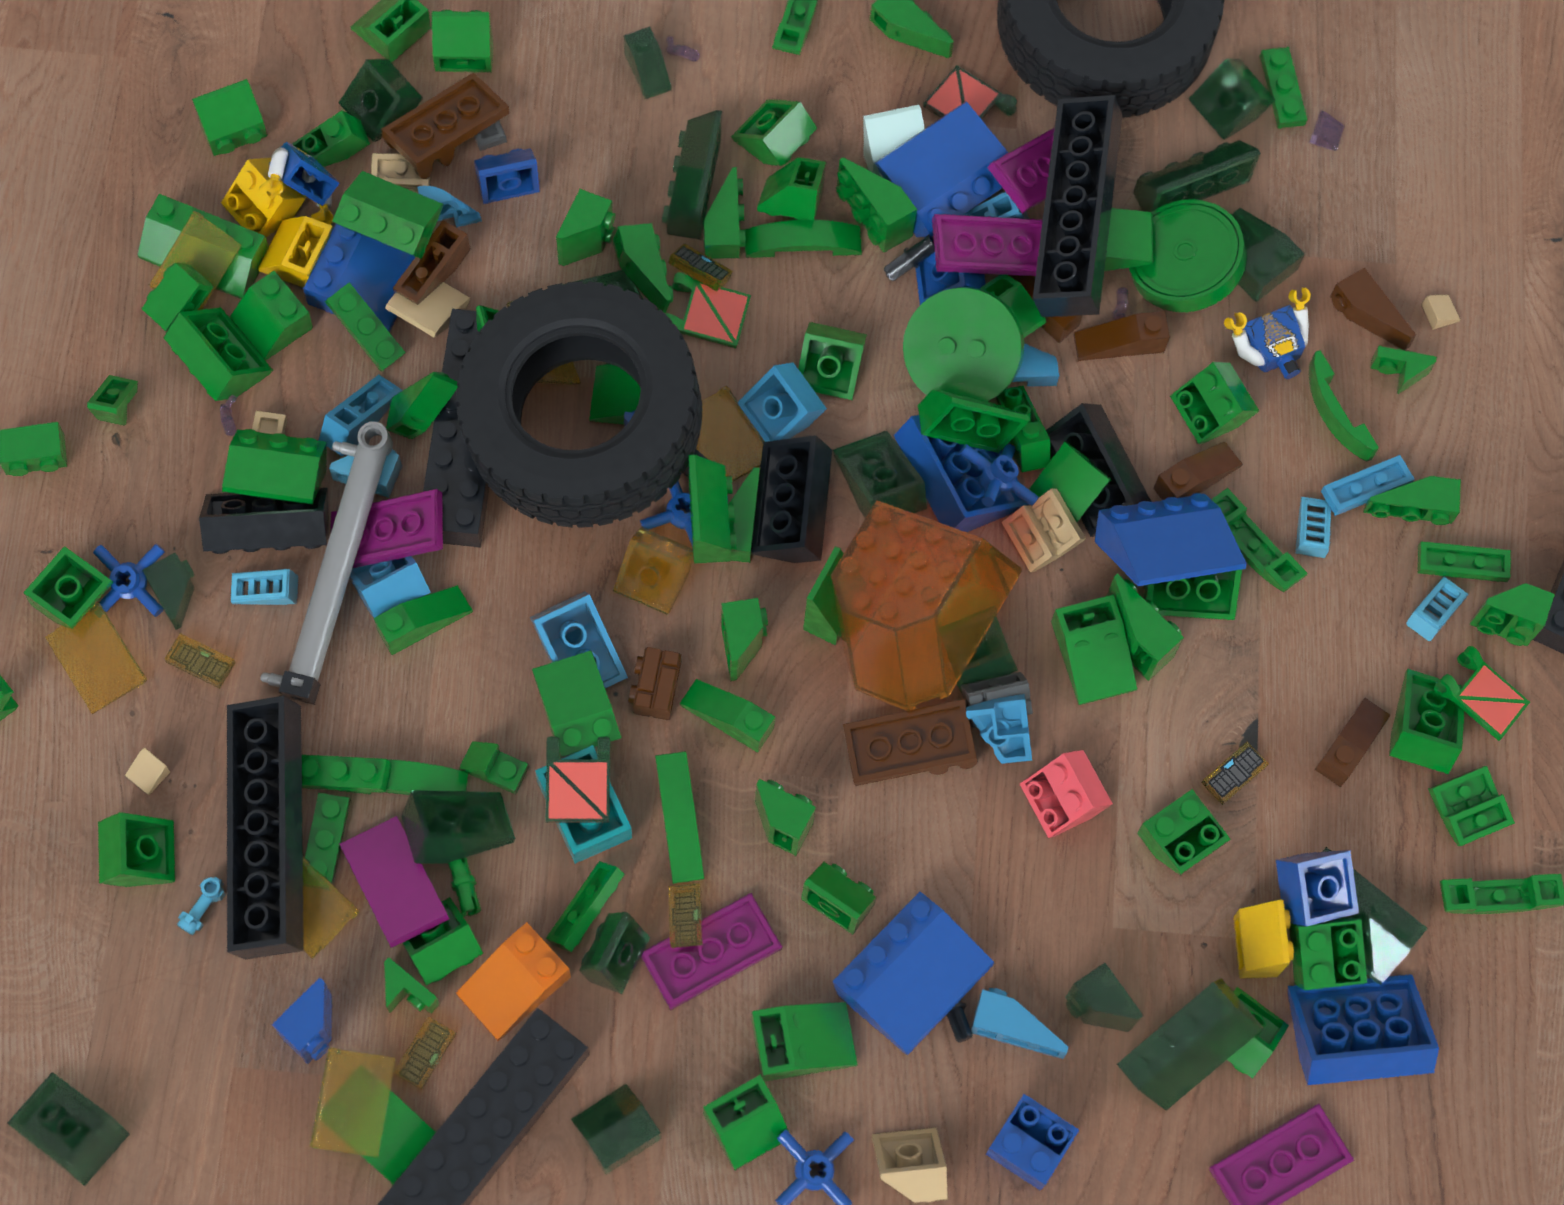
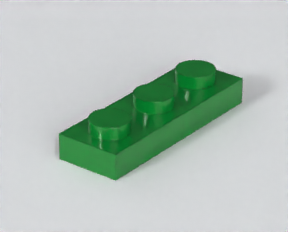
(1284, 87)
(365, 326)
(1464, 561)
(345, 773)
(327, 833)
(585, 906)

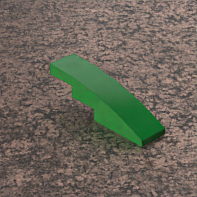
(679, 817)

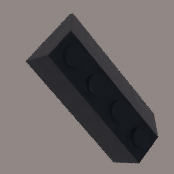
(1093, 436)
(792, 499)
(256, 522)

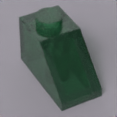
(647, 62)
(172, 586)

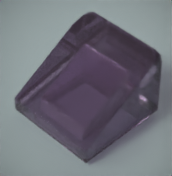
(1326, 131)

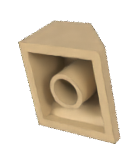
(912, 1163)

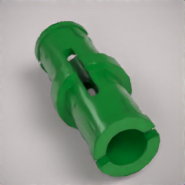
(463, 885)

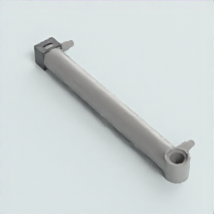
(321, 616)

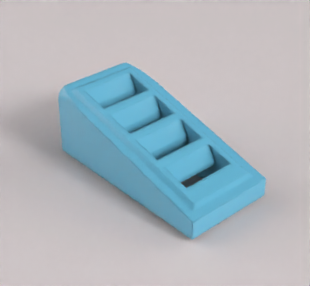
(1310, 547)
(283, 593)
(1424, 621)

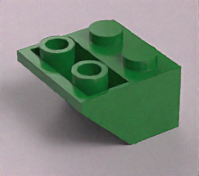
(393, 26)
(462, 41)
(794, 190)
(1018, 300)
(1214, 402)
(1515, 614)
(783, 815)
(1183, 833)
(1328, 954)
(746, 1122)

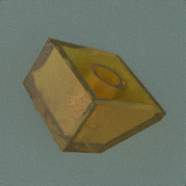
(654, 570)

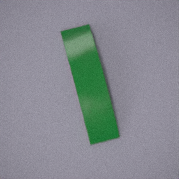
(795, 26)
(802, 236)
(1355, 439)
(1257, 549)
(421, 776)
(1502, 896)

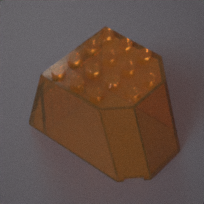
(915, 604)

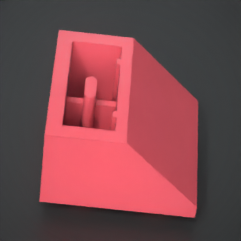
(1065, 793)

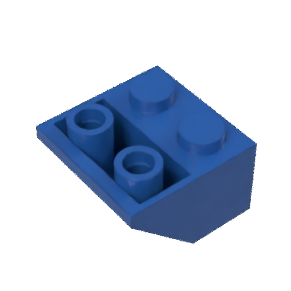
(1032, 1142)

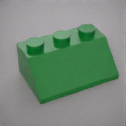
(388, 214)
(216, 352)
(969, 421)
(275, 466)
(710, 511)
(1197, 597)

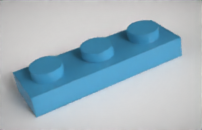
(1360, 486)

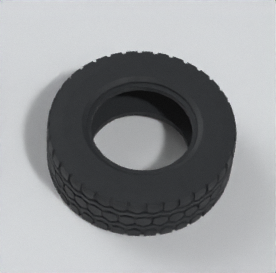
(1139, 72)
(562, 328)

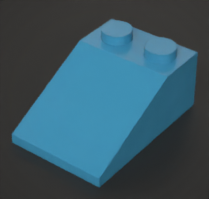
(575, 629)

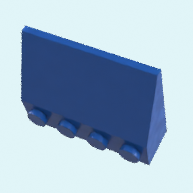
(945, 166)
(365, 264)
(952, 480)
(1169, 539)
(912, 973)
(1362, 1031)

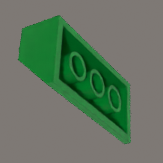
(166, 222)

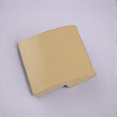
(397, 171)
(433, 312)
(1043, 530)

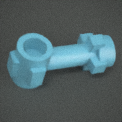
(212, 891)

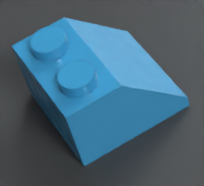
(781, 403)
(388, 584)

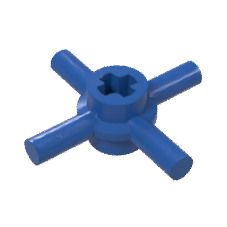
(998, 475)
(673, 513)
(138, 583)
(826, 1171)

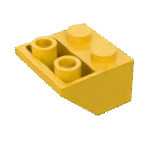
(257, 210)
(296, 249)
(1262, 940)

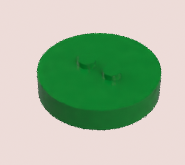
(1195, 257)
(964, 344)

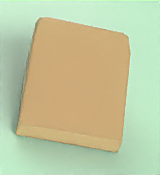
(1439, 311)
(147, 771)

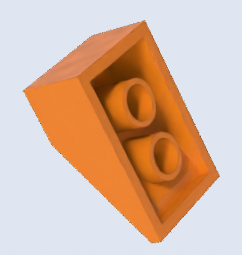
(513, 981)

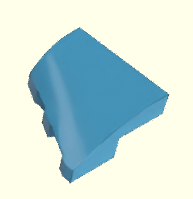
(452, 207)
(1038, 368)
(1004, 727)

